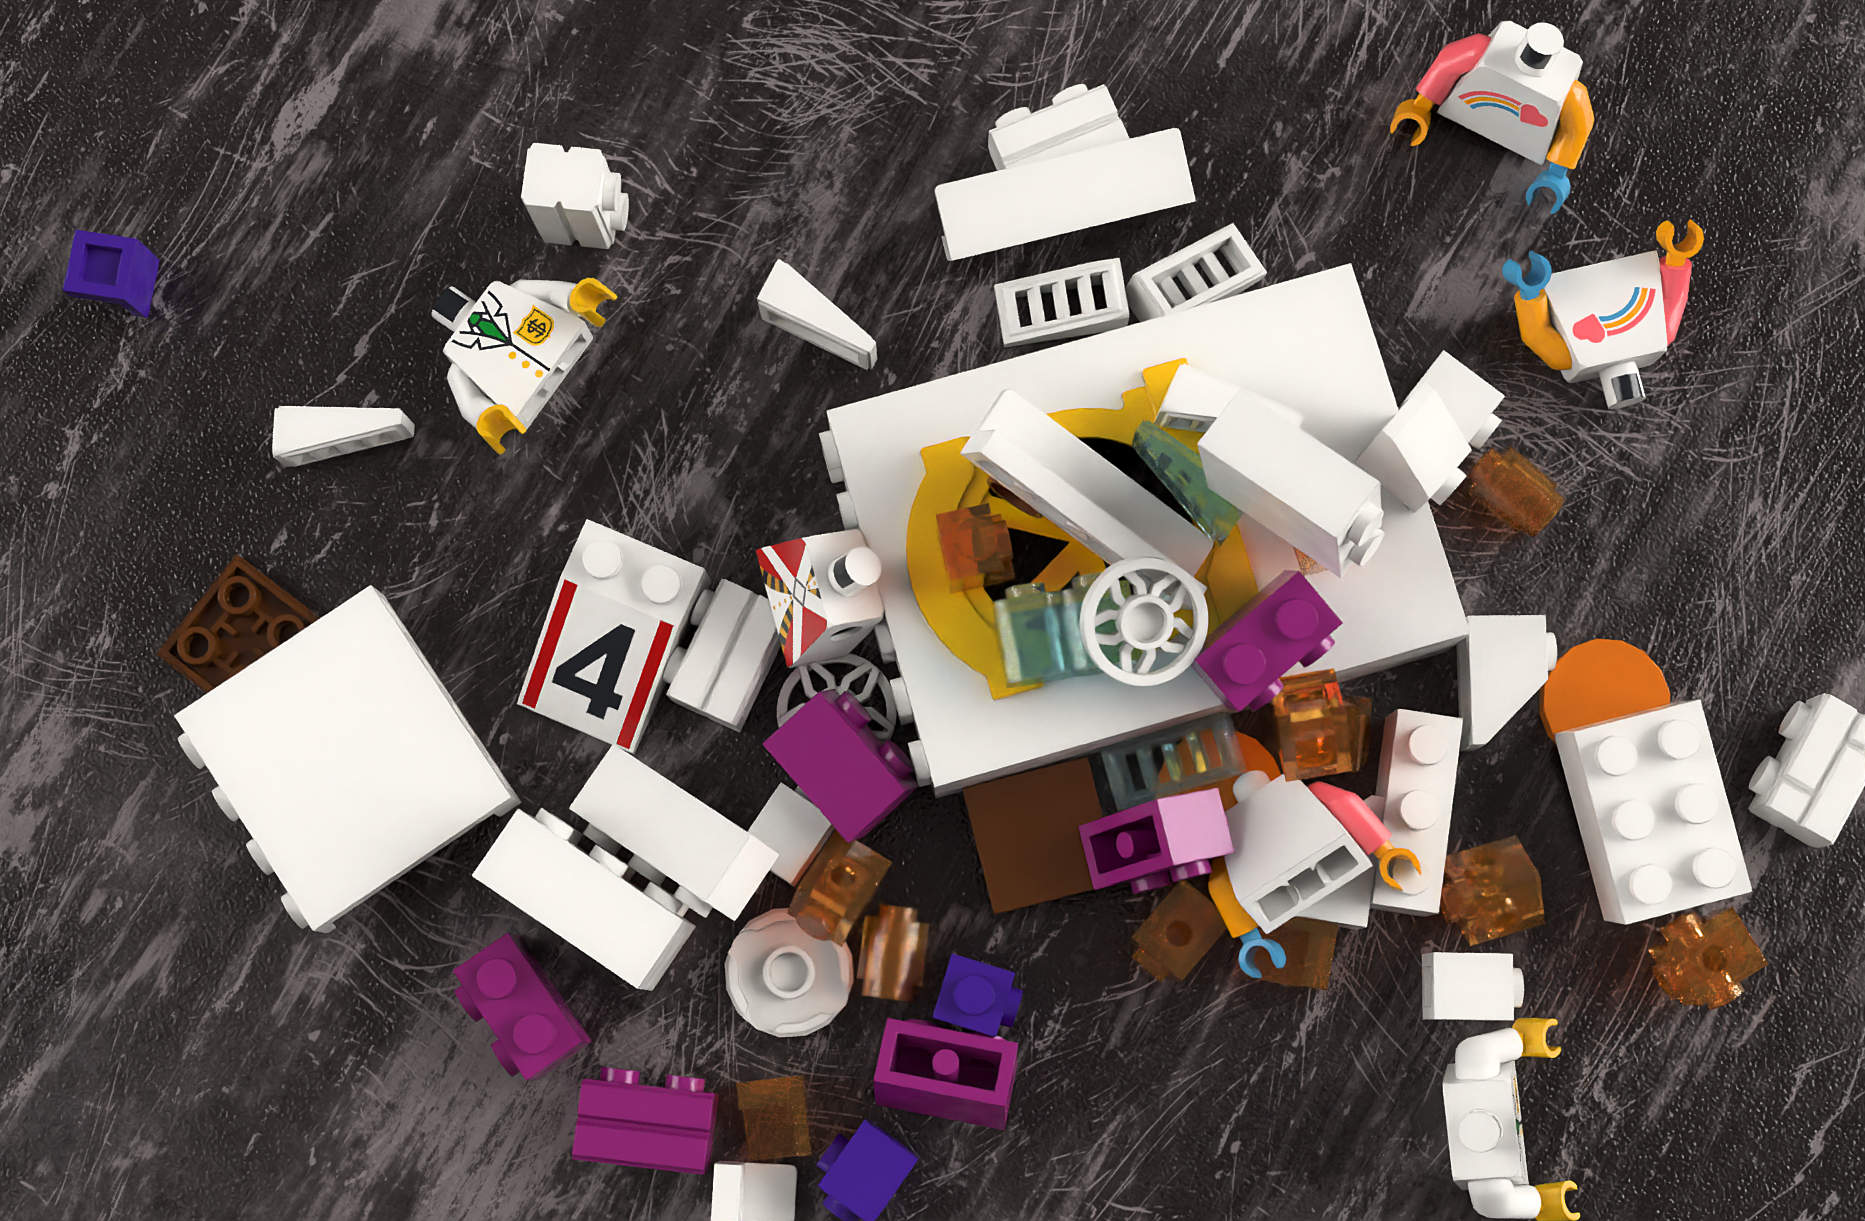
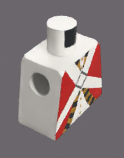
(822, 594)

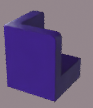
(111, 271)

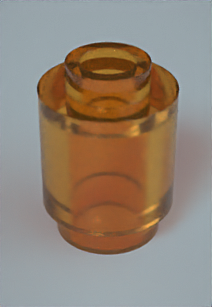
(1515, 490)
(892, 953)

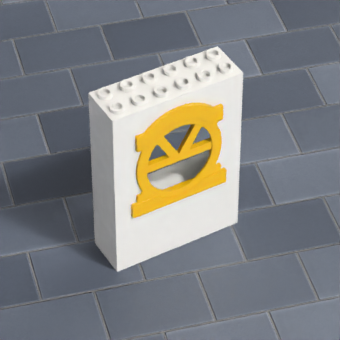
(903, 464)

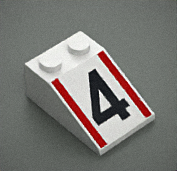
(611, 635)

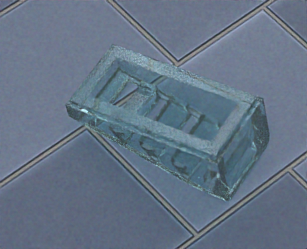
(1185, 479)
(1227, 745)

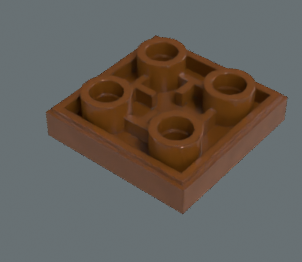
(234, 626)
(1031, 833)

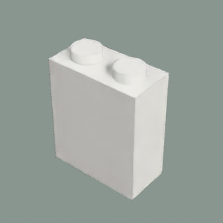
(1293, 484)

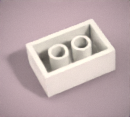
(1653, 812)
(586, 897)

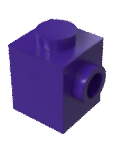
(977, 996)
(863, 1172)

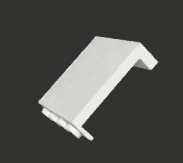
(343, 759)

